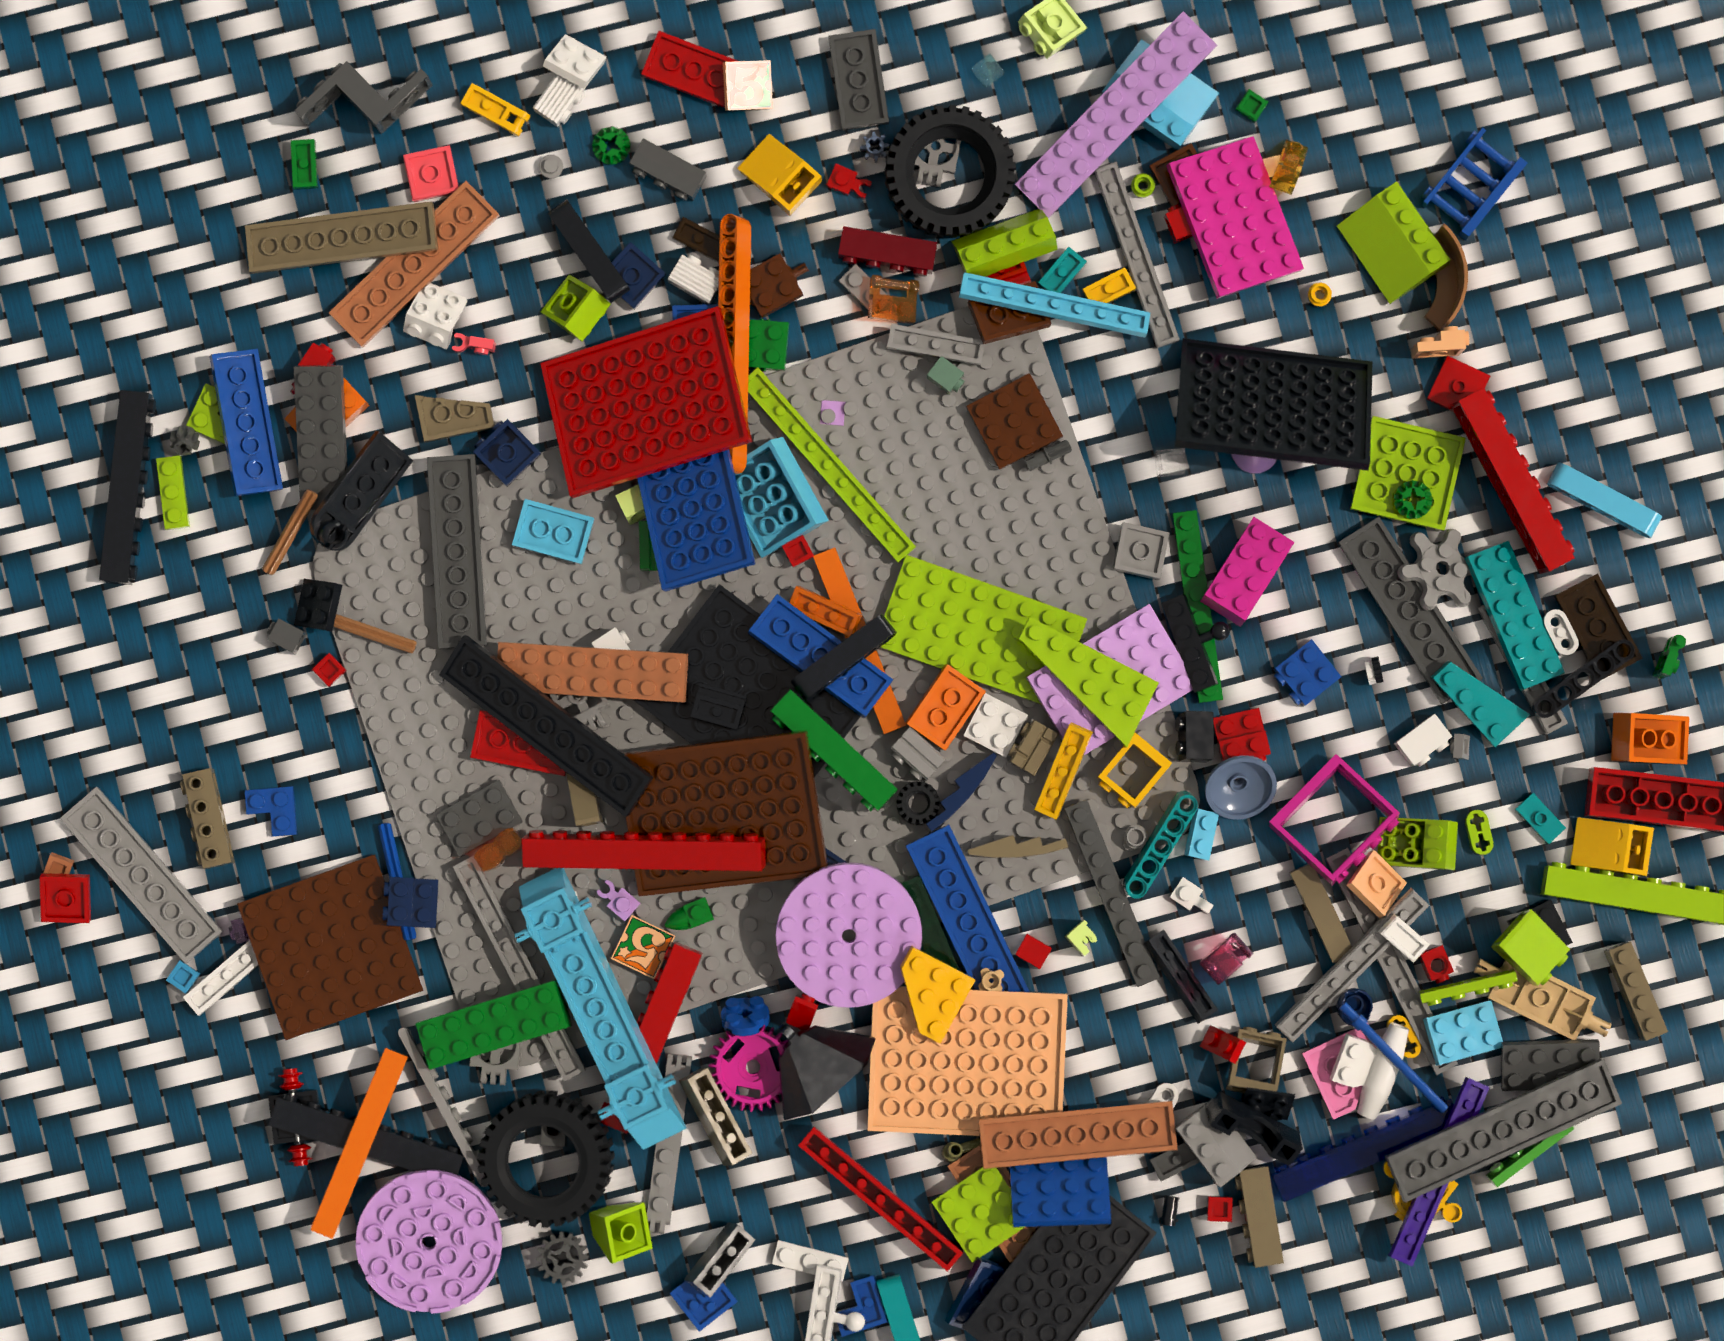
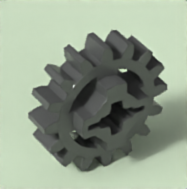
(548, 1253)

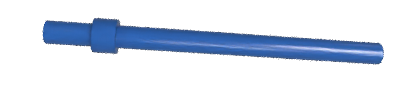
(1359, 1022)

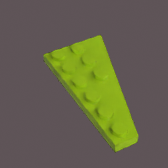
(1099, 682)

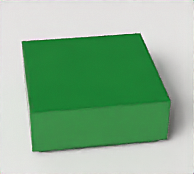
(1251, 105)

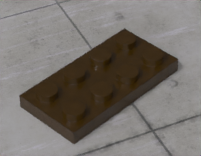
(1596, 621)

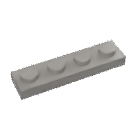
(935, 344)

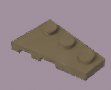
(450, 418)

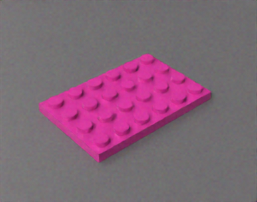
(1235, 217)

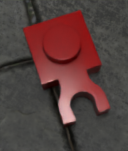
(845, 180)

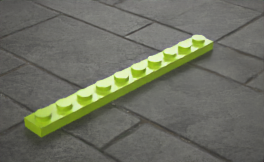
(829, 466)

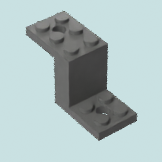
(363, 97)

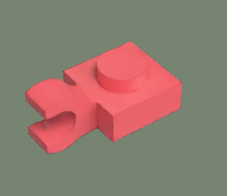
(480, 345)

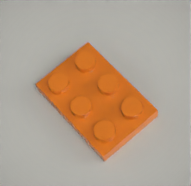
(945, 707)

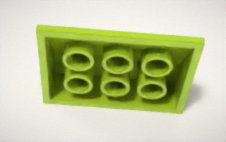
(1393, 243)

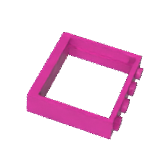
(1373, 840)

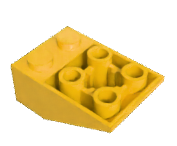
(780, 174)
(1612, 846)

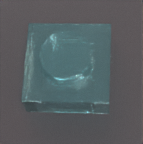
(987, 70)

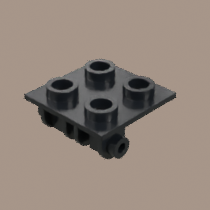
(1271, 1103)

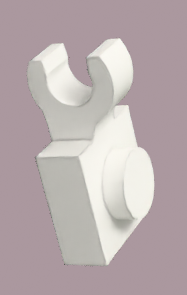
(1188, 895)

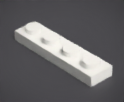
(222, 979)

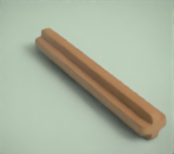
(289, 532)
(374, 634)

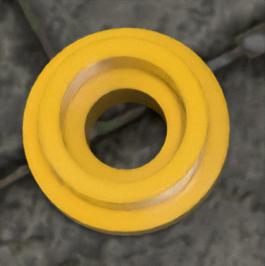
(1325, 289)

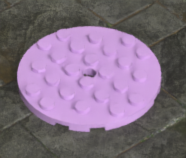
(839, 900)
(422, 1276)

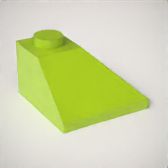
(621, 1230)

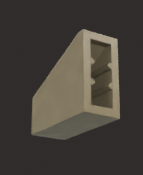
(584, 804)

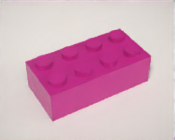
(1247, 571)

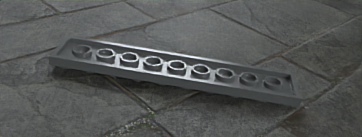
(1503, 1130)

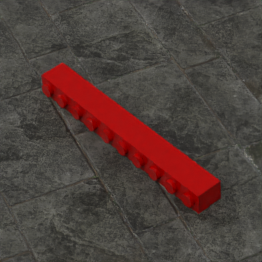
(644, 851)

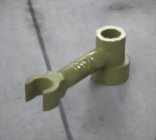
(960, 1149)

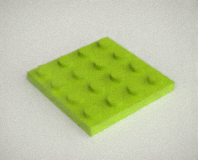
(1405, 454)

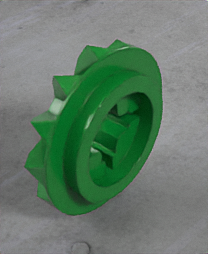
(613, 156)
(1404, 507)

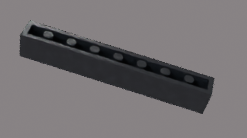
(126, 487)
(387, 1146)

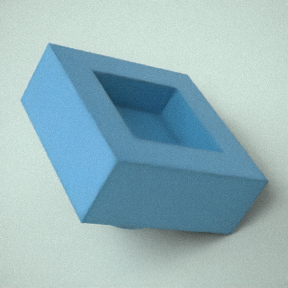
(183, 976)

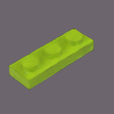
(173, 492)

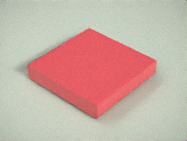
(431, 173)

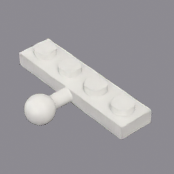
(824, 1305)

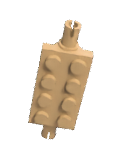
(1550, 1005)

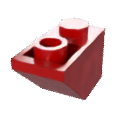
(802, 1012)

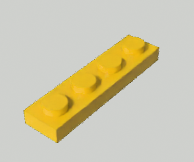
(1063, 770)

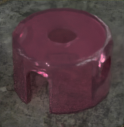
(1225, 958)

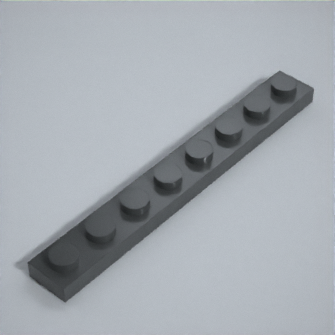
(1111, 893)

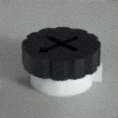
(1374, 671)

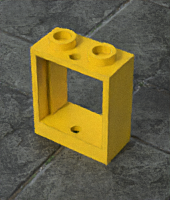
(1151, 753)

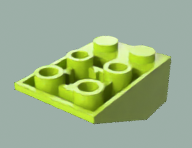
(1420, 844)

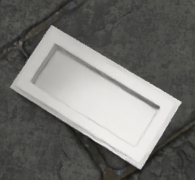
(1404, 937)

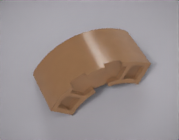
(1451, 281)

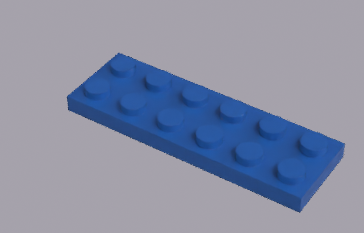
(246, 422)
(804, 642)

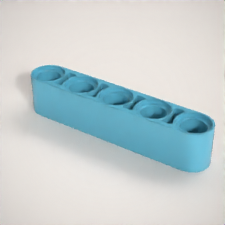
(1604, 500)

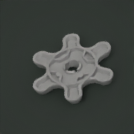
(1425, 571)

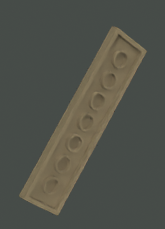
(341, 237)

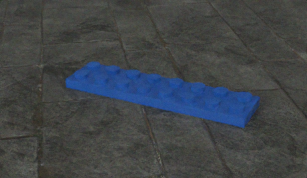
(963, 908)

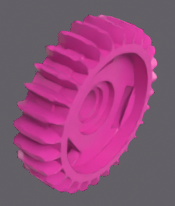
(735, 1074)

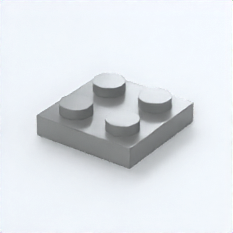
(1141, 551)

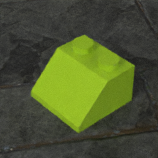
(576, 307)

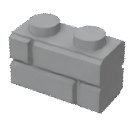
(917, 754)

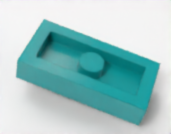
(1062, 271)

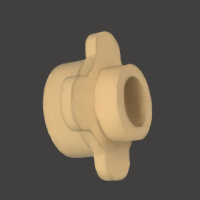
(986, 975)

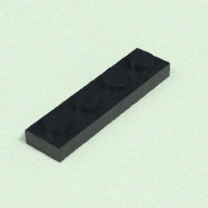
(1180, 976)

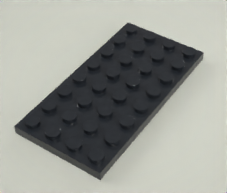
(1060, 1280)

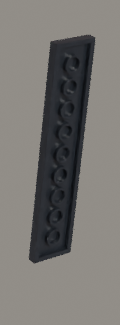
(546, 726)

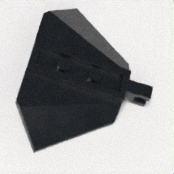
(818, 1065)

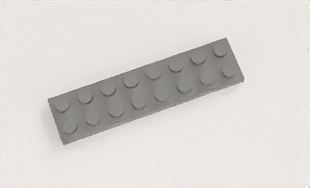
(141, 875)

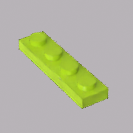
(1458, 989)

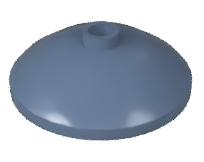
(1244, 796)

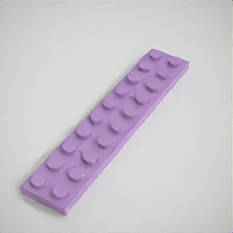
(1116, 114)

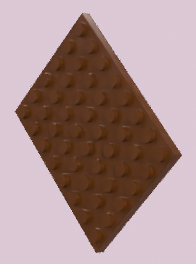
(737, 789)

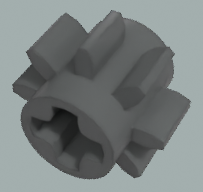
(184, 440)

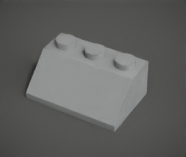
(1217, 1152)

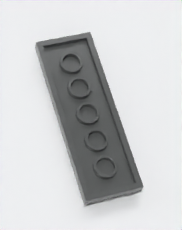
(320, 428)

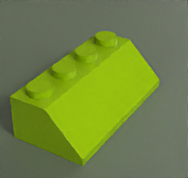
(1006, 244)

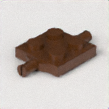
(774, 285)

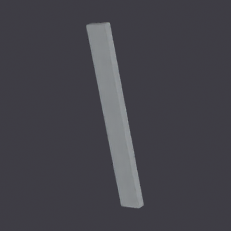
(1136, 254)
(1347, 968)

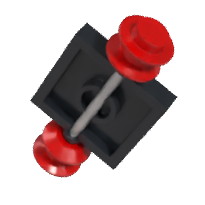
(280, 1136)

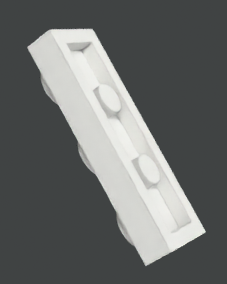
(806, 1258)

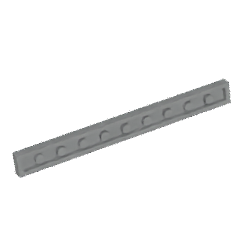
(513, 958)
(1393, 966)

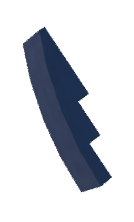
(967, 785)

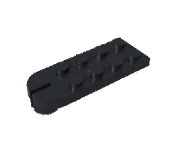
(358, 493)

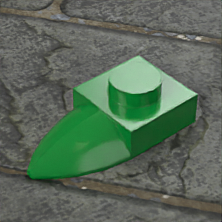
(690, 915)

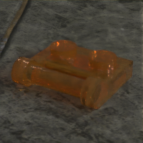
(893, 307)

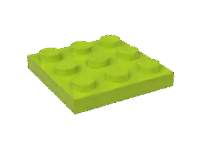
(978, 1212)

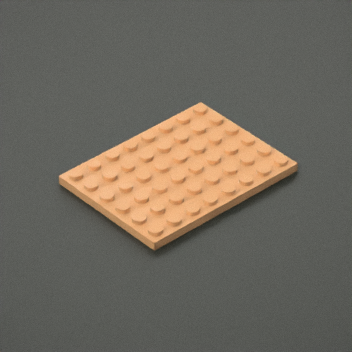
(993, 1063)

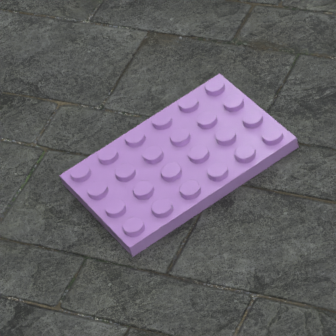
(1135, 642)

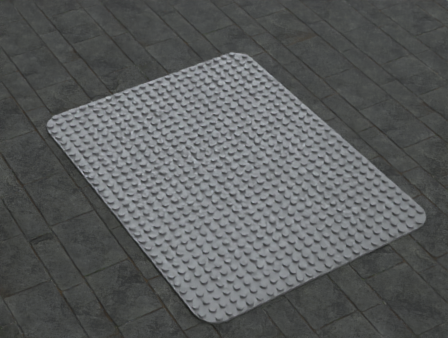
(942, 488)

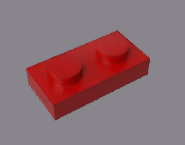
(1222, 1044)

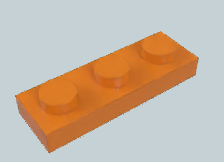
(825, 611)

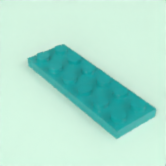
(1514, 615)

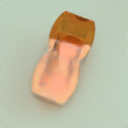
(504, 845)

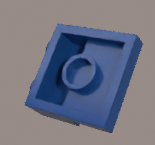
(1306, 673)

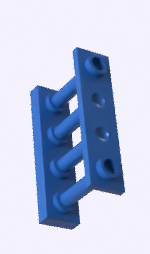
(1496, 186)

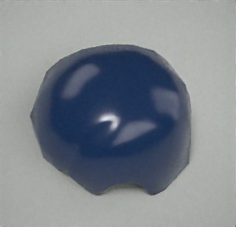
(1358, 1000)

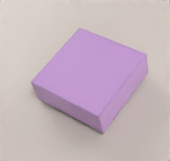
(838, 408)

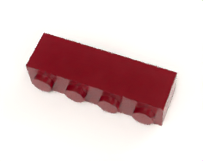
(887, 250)

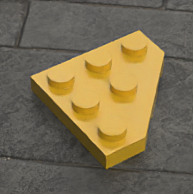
(933, 992)

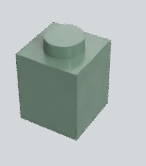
(946, 376)

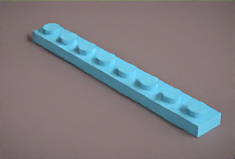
(1054, 305)

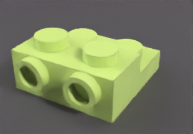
(1051, 26)

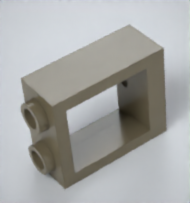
(1269, 1039)

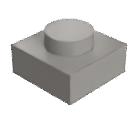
(1460, 746)

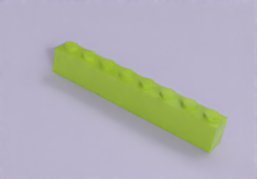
(1633, 893)

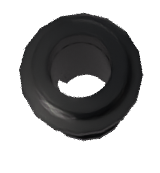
(1169, 1211)

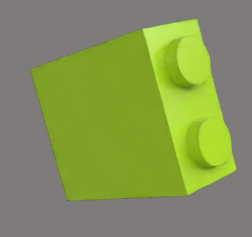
(1531, 947)

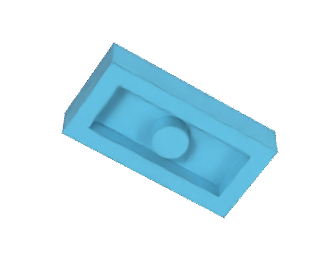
(1201, 834)

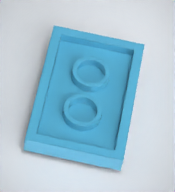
(553, 531)
(1463, 1032)

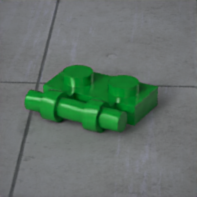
(1668, 659)

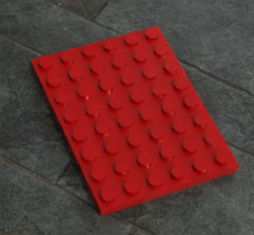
(645, 402)

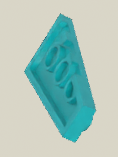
(1479, 703)

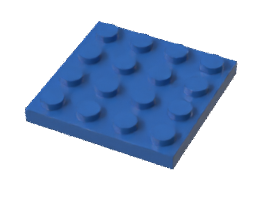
(1061, 1193)

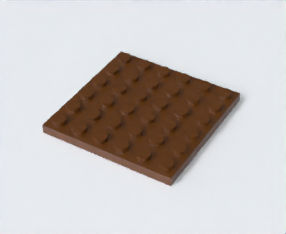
(329, 948)

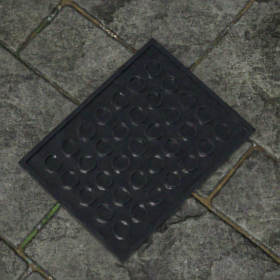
(1274, 404)
(733, 660)

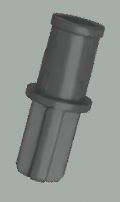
(1048, 454)

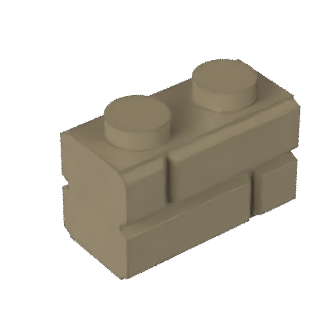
(1033, 747)

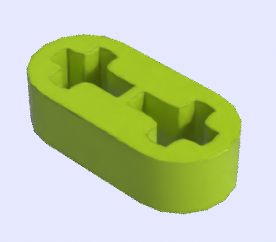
(1484, 830)

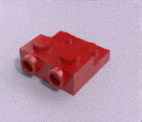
(1241, 735)

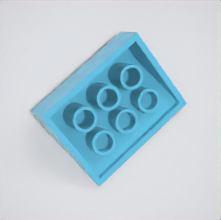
(1180, 111)
(776, 498)

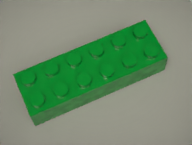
(833, 750)
(493, 1024)

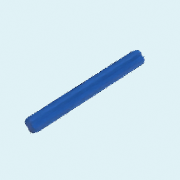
(393, 866)

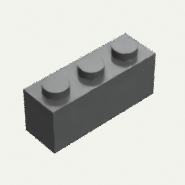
(667, 170)
(719, 1259)

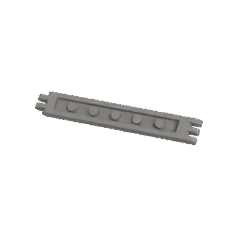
(440, 1097)
(667, 1153)

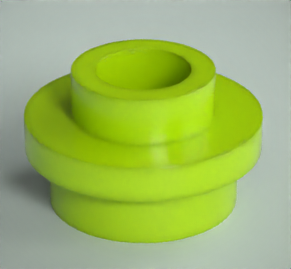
(1146, 179)

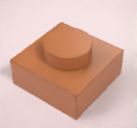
(58, 864)

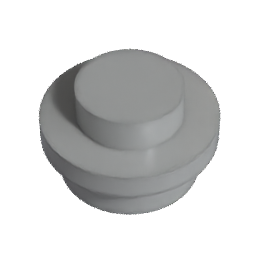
(551, 166)
(1135, 836)

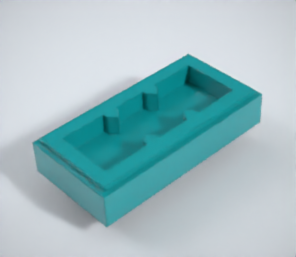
(1540, 818)

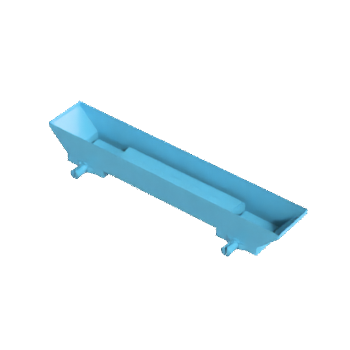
(630, 1073)

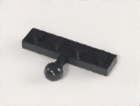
(1191, 642)

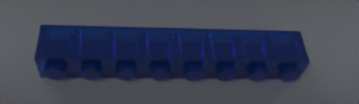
(1359, 1151)

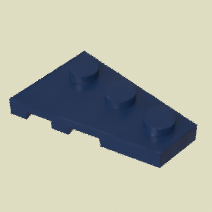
(976, 1286)

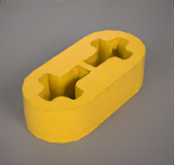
(1412, 1038)

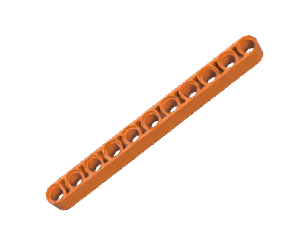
(735, 306)

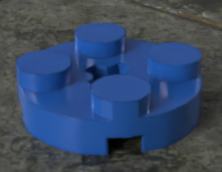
(755, 1010)

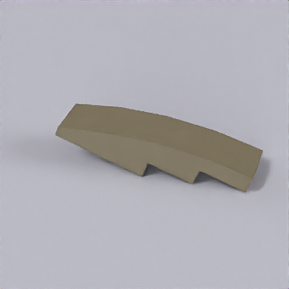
(1009, 849)
(1321, 911)

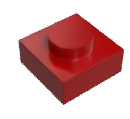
(797, 551)
(329, 669)
(1219, 1209)

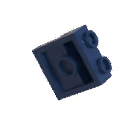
(506, 452)
(411, 902)

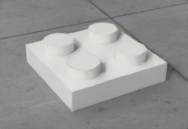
(574, 61)
(995, 725)

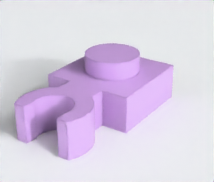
(621, 902)

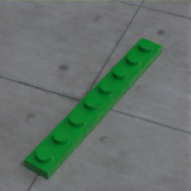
(1195, 586)

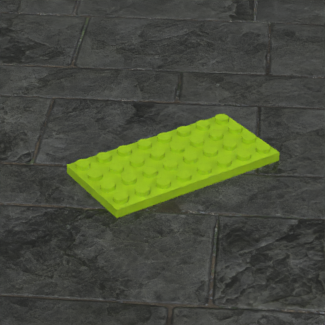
(969, 626)

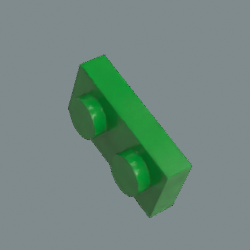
(304, 164)

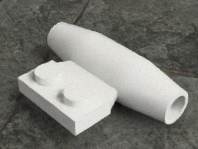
(1368, 1067)

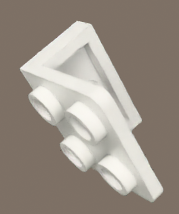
(434, 315)

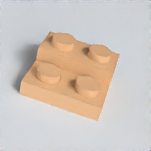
(1447, 342)

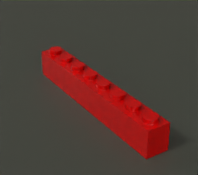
(663, 1006)
(880, 1198)

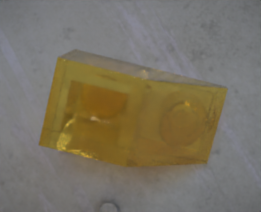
(1288, 167)

